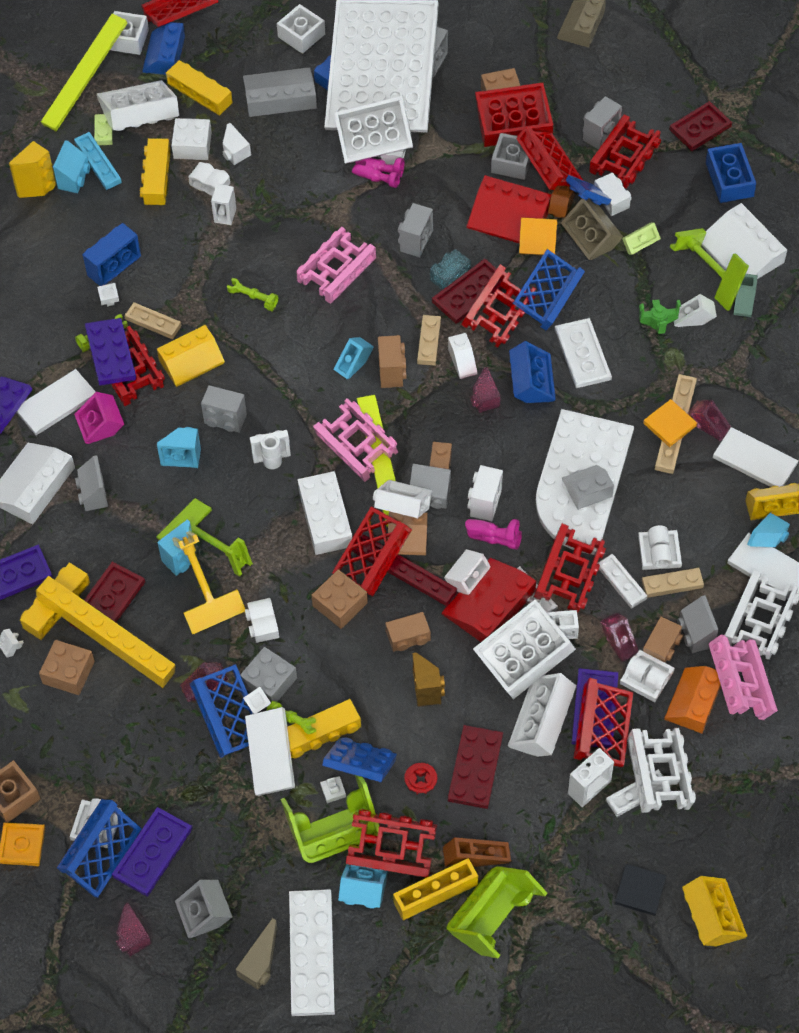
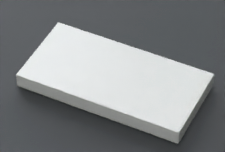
(583, 353)
(55, 402)
(755, 458)
(768, 561)
(270, 751)

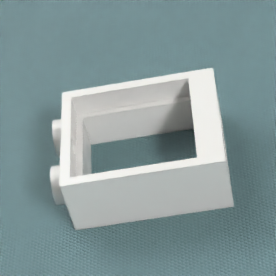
(402, 498)
(588, 781)

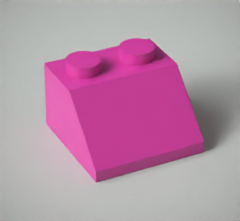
(99, 418)

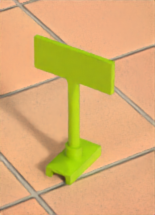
(731, 278)
(195, 513)

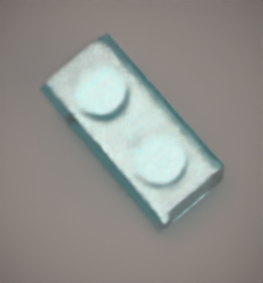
(449, 269)

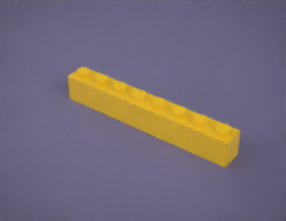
(105, 631)

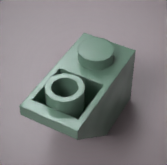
(745, 296)

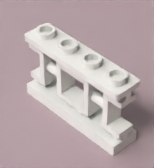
(747, 609)
(645, 772)

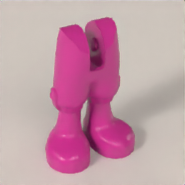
(373, 168)
(491, 534)

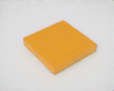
(537, 236)
(670, 423)
(21, 844)

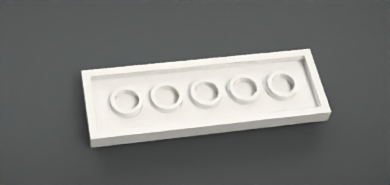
(311, 953)

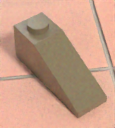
(257, 963)

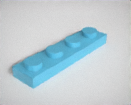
(98, 161)

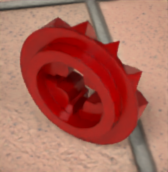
(420, 770)

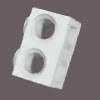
(567, 622)

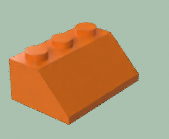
(694, 698)

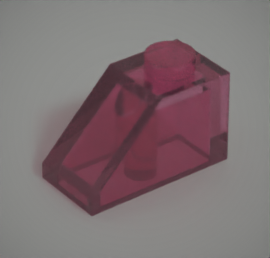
(485, 392)
(710, 419)
(620, 636)
(203, 670)
(131, 932)

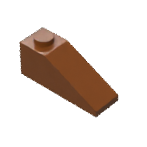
(561, 201)
(478, 851)

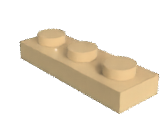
(153, 320)
(429, 340)
(672, 582)

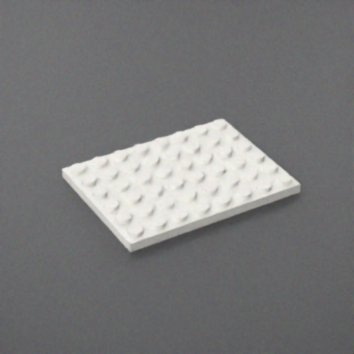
(383, 54)

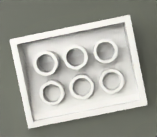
(138, 105)
(373, 129)
(743, 234)
(34, 480)
(524, 649)

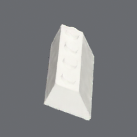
(542, 715)

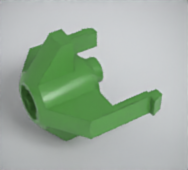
(659, 315)

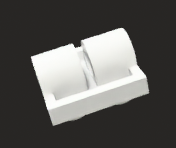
(270, 448)
(659, 548)
(646, 675)
(85, 810)

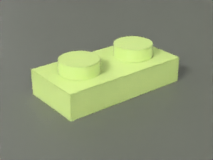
(103, 132)
(641, 238)

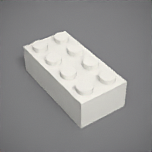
(325, 512)

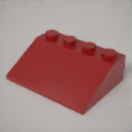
(511, 110)
(502, 205)
(492, 601)

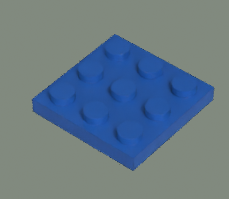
(360, 759)

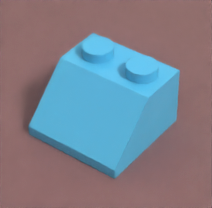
(71, 168)
(180, 448)
(171, 555)
(362, 886)

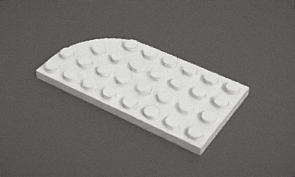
(577, 445)

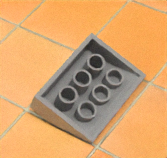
(280, 92)

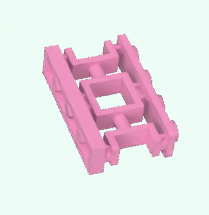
(345, 274)
(345, 449)
(746, 659)

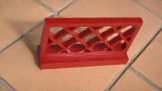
(172, 9)
(541, 158)
(386, 554)
(588, 715)

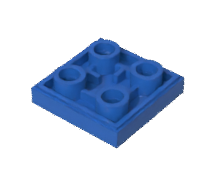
(588, 190)

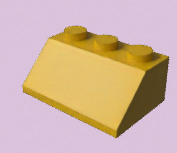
(32, 172)
(190, 355)
(774, 500)
(714, 911)

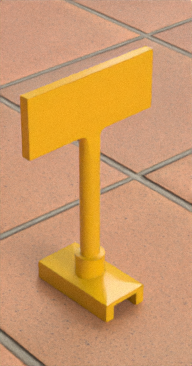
(213, 610)

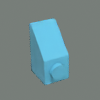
(353, 357)
(769, 532)

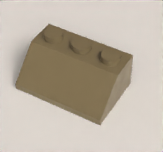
(582, 21)
(591, 229)

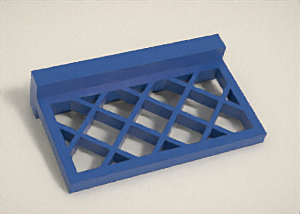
(562, 294)
(210, 712)
(90, 835)

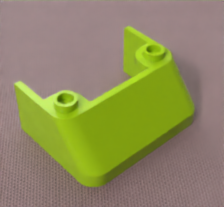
(334, 832)
(490, 905)

